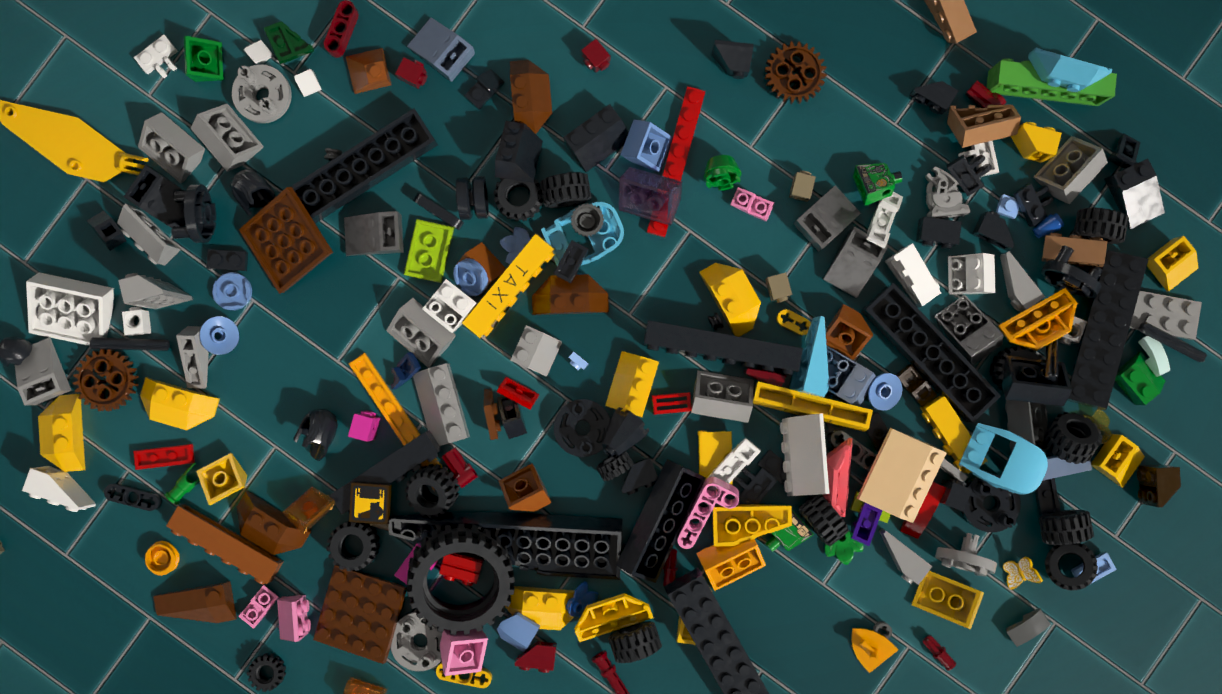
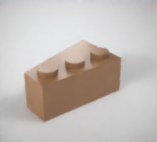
(952, 19)
(983, 125)
(1085, 251)

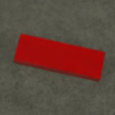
(164, 456)

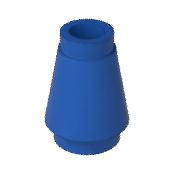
(1049, 225)

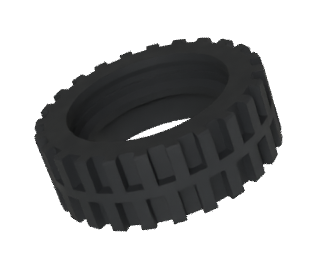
(469, 615)

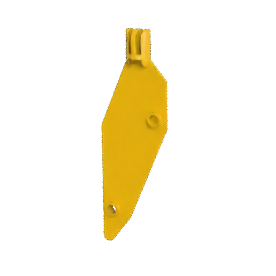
(68, 142)

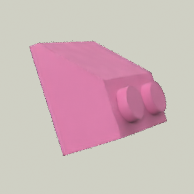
(462, 652)

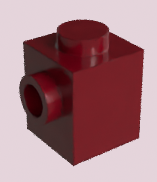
(595, 56)
(412, 73)

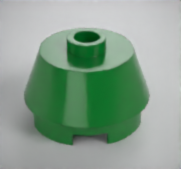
(722, 172)

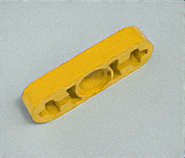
(476, 683)

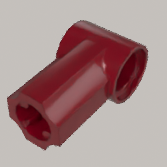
(983, 96)
(460, 468)

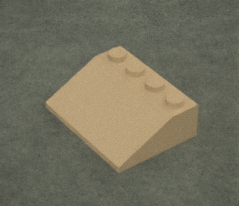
(901, 475)

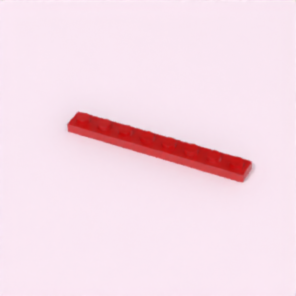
(680, 145)

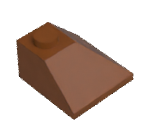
(368, 70)
(848, 332)
(525, 490)

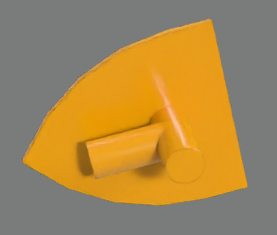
(871, 648)

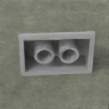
(226, 136)
(170, 146)
(1071, 169)
(147, 235)
(420, 333)
(723, 396)

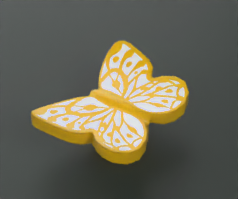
(1021, 571)

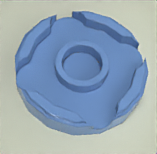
(470, 277)
(232, 291)

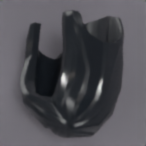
(251, 190)
(320, 430)

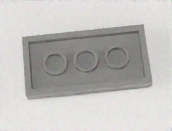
(1171, 314)

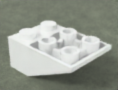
(57, 488)

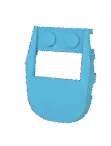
(603, 241)
(1023, 470)

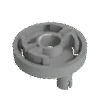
(252, 81)
(966, 558)
(426, 656)

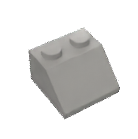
(536, 351)

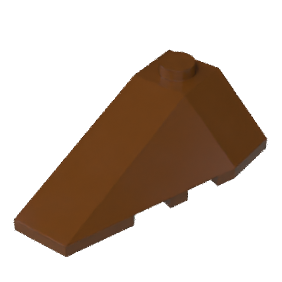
(204, 603)

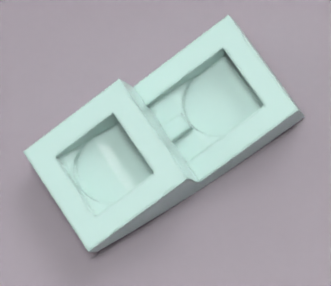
(1158, 359)

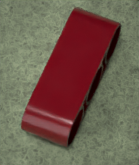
(339, 20)

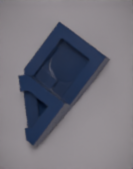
(405, 369)

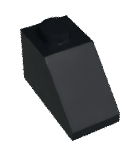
(993, 230)
(511, 417)

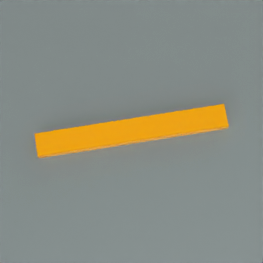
(386, 401)

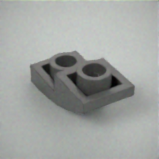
(1028, 628)

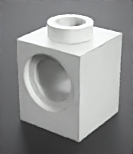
(142, 327)

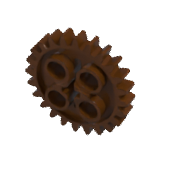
(809, 62)
(96, 394)

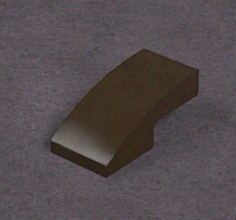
(916, 385)

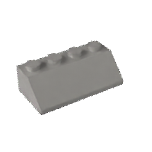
(150, 292)
(441, 404)

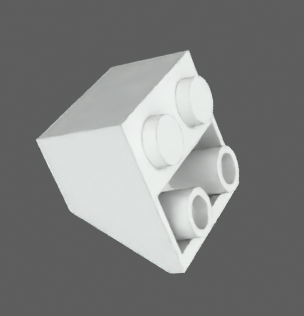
(971, 274)
(449, 306)

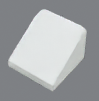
(258, 52)
(307, 82)

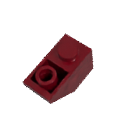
(538, 656)

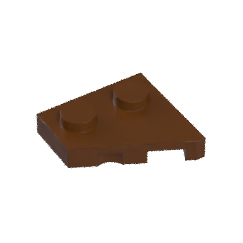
(491, 410)

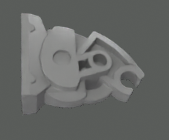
(945, 199)

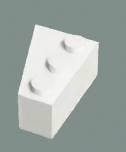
(913, 275)

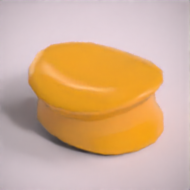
(161, 558)

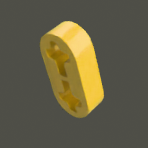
(791, 326)

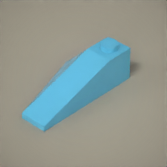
(814, 365)

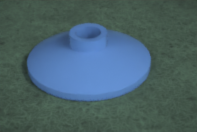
(227, 330)
(890, 394)

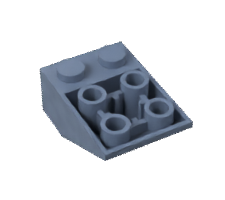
(442, 49)
(847, 379)

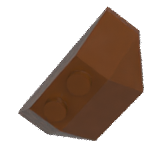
(530, 94)
(562, 297)
(267, 526)

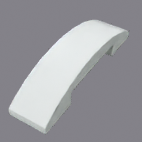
(882, 220)
(734, 462)

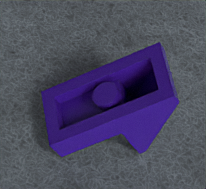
(866, 523)

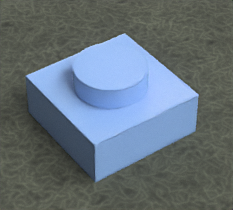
(1007, 206)
(577, 361)

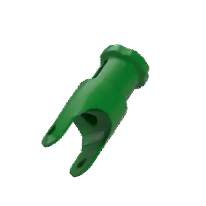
(183, 486)

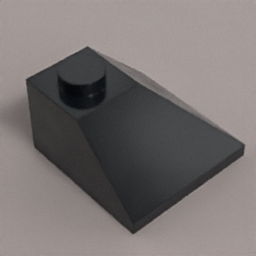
(733, 57)

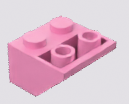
(293, 617)

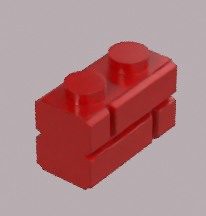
(462, 568)

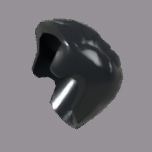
(14, 350)

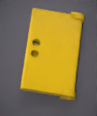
(712, 450)

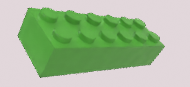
(1022, 80)

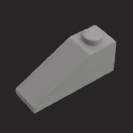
(1019, 285)
(193, 357)
(906, 561)

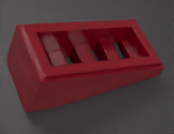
(766, 377)

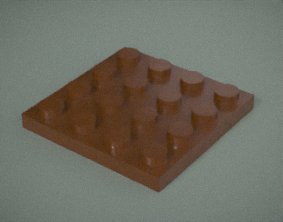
(285, 240)
(360, 614)

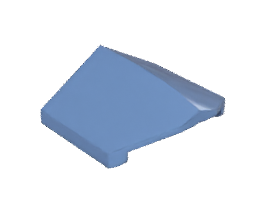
(518, 631)

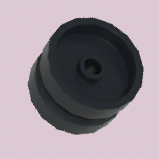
(469, 198)

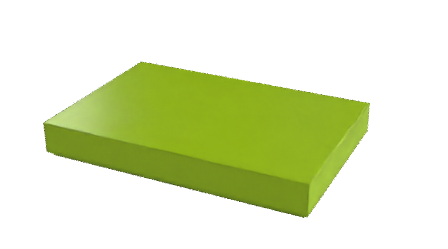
(428, 251)

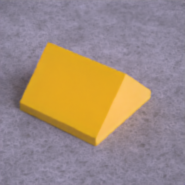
(221, 478)

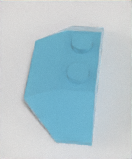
(1066, 71)

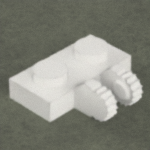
(155, 55)
(988, 151)

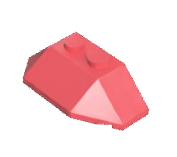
(838, 476)

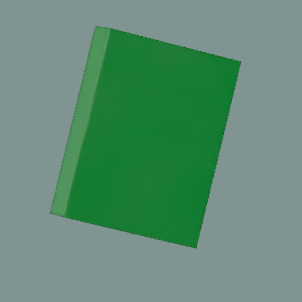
(203, 59)

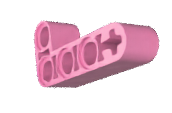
(703, 513)

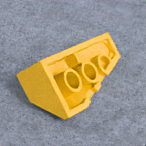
(748, 522)

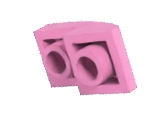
(752, 204)
(258, 607)

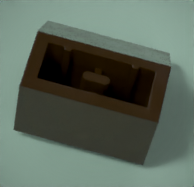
(1157, 484)

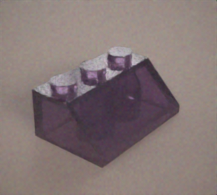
(649, 195)

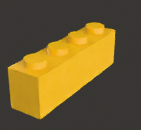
(948, 428)

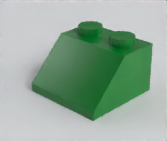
(1138, 380)

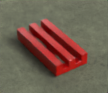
(518, 393)
(655, 404)

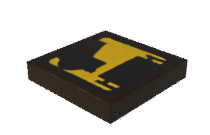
(370, 503)

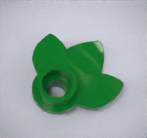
(844, 549)

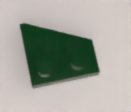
(286, 43)

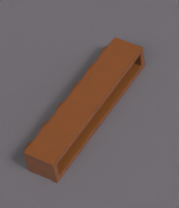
(224, 543)

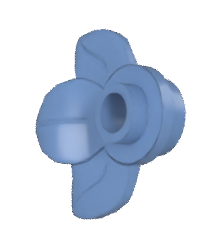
(515, 243)

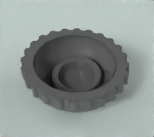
(587, 220)

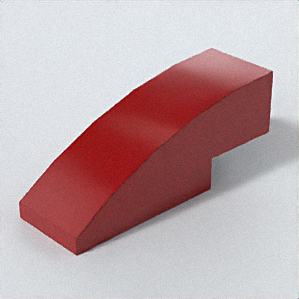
(925, 513)

